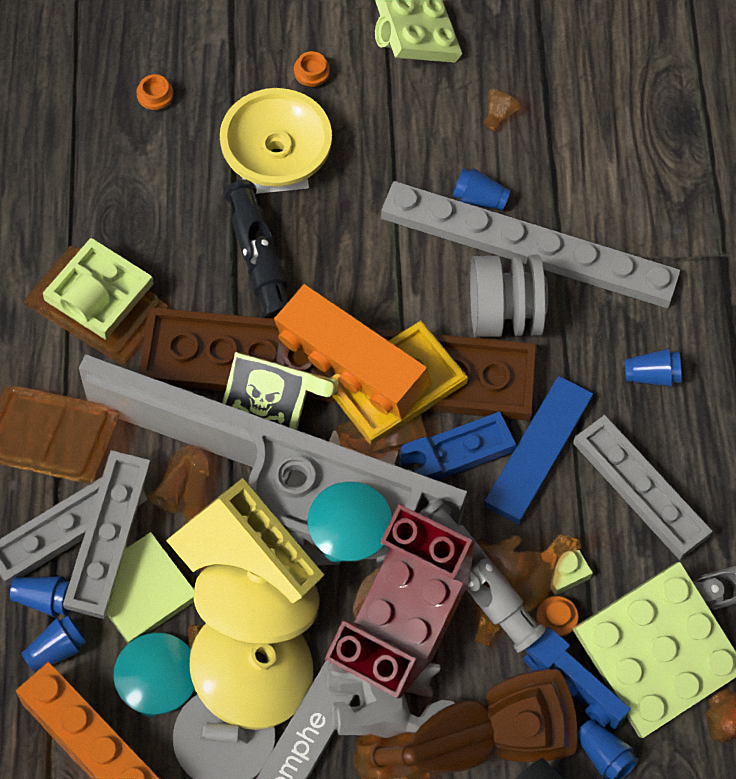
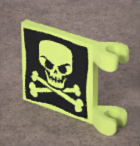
(273, 389)

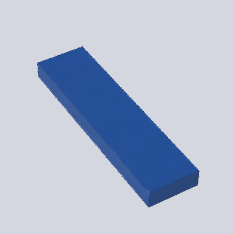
(538, 450)

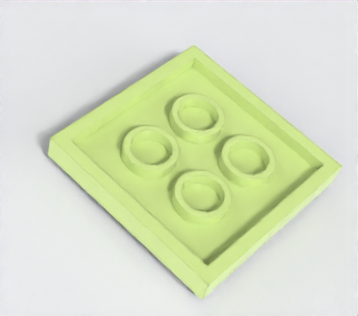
(659, 649)

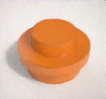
(311, 69)
(154, 92)
(558, 614)

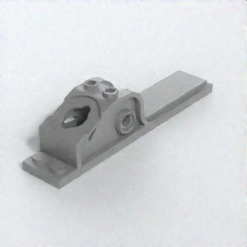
(286, 463)

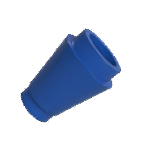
(480, 190)
(654, 368)
(41, 594)
(54, 644)
(607, 752)

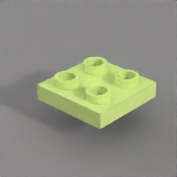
(417, 30)
(98, 288)

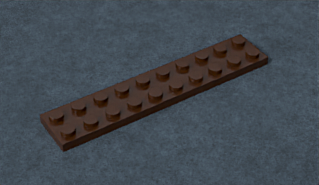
(200, 348)

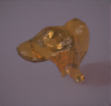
(528, 571)

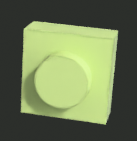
(570, 571)

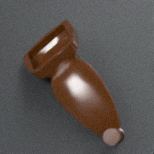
(523, 720)

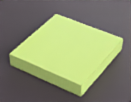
(147, 590)

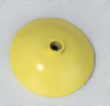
(275, 121)
(250, 606)
(244, 689)

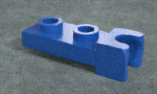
(459, 447)
(601, 703)

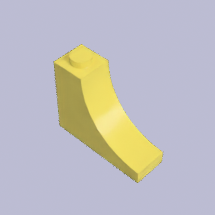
(246, 534)

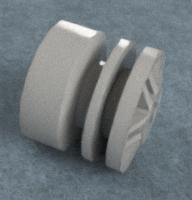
(507, 295)

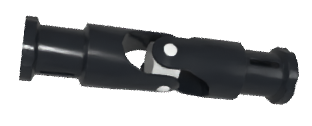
(261, 257)

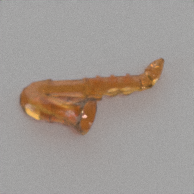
(184, 481)

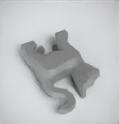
(379, 711)

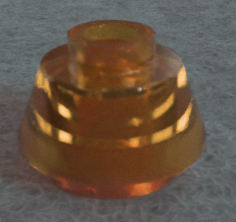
(722, 716)

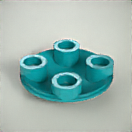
(348, 521)
(154, 674)

